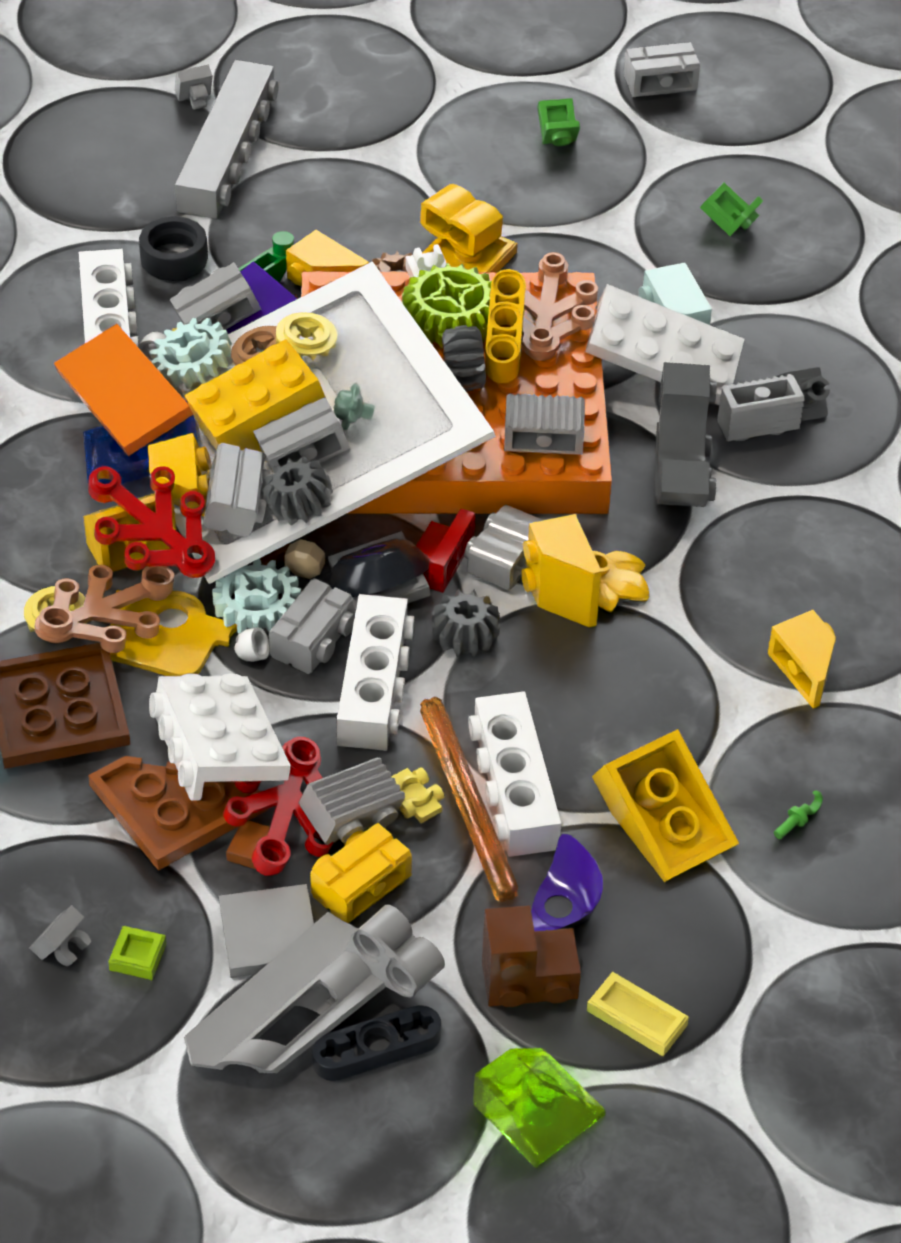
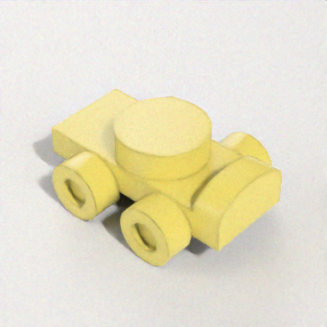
(418, 800)

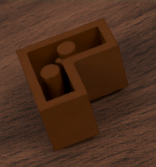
(527, 963)

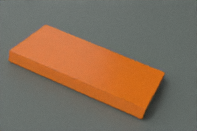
(123, 389)

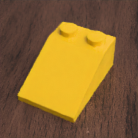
(665, 806)

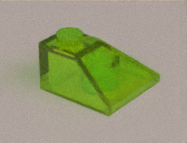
(534, 1102)

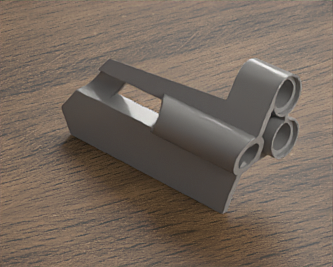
(325, 970)

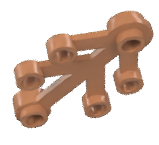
(542, 340)
(60, 624)

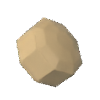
(305, 559)

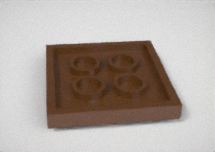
(59, 706)

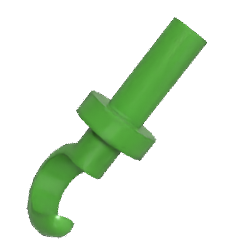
(798, 815)

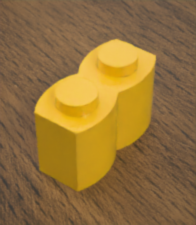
(461, 219)

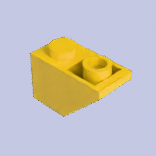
(188, 464)

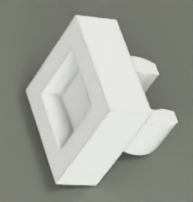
(424, 261)

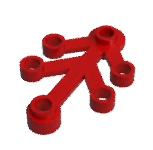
(153, 526)
(286, 800)

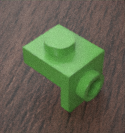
(558, 121)
(730, 210)

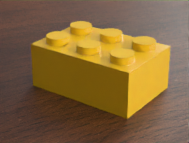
(253, 395)

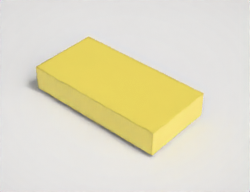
(637, 1013)

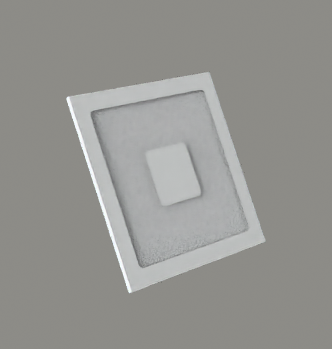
(417, 417)

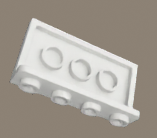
(646, 335)
(216, 731)

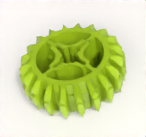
(448, 299)

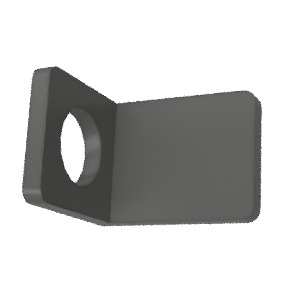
(812, 387)

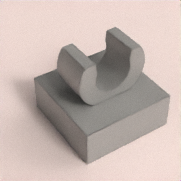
(194, 85)
(58, 935)

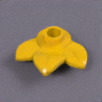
(620, 578)

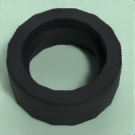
(177, 265)

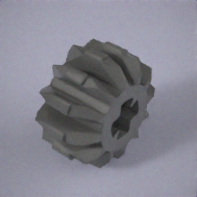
(465, 356)
(297, 490)
(465, 623)

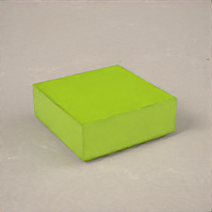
(137, 952)

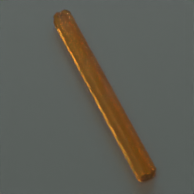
(469, 800)

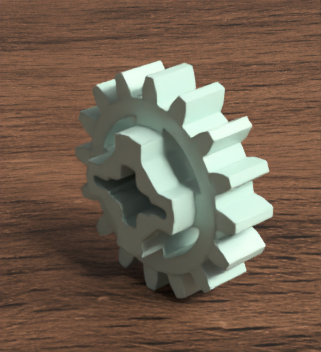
(192, 352)
(256, 595)

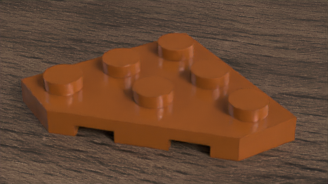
(159, 810)

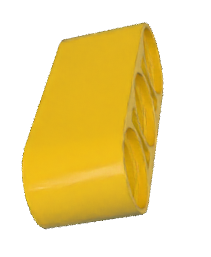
(505, 311)

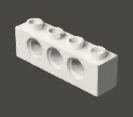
(105, 293)
(373, 671)
(516, 774)

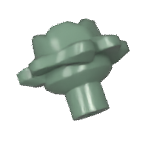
(350, 406)

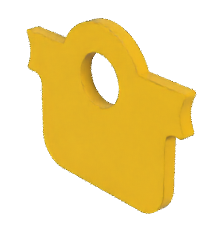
(174, 649)

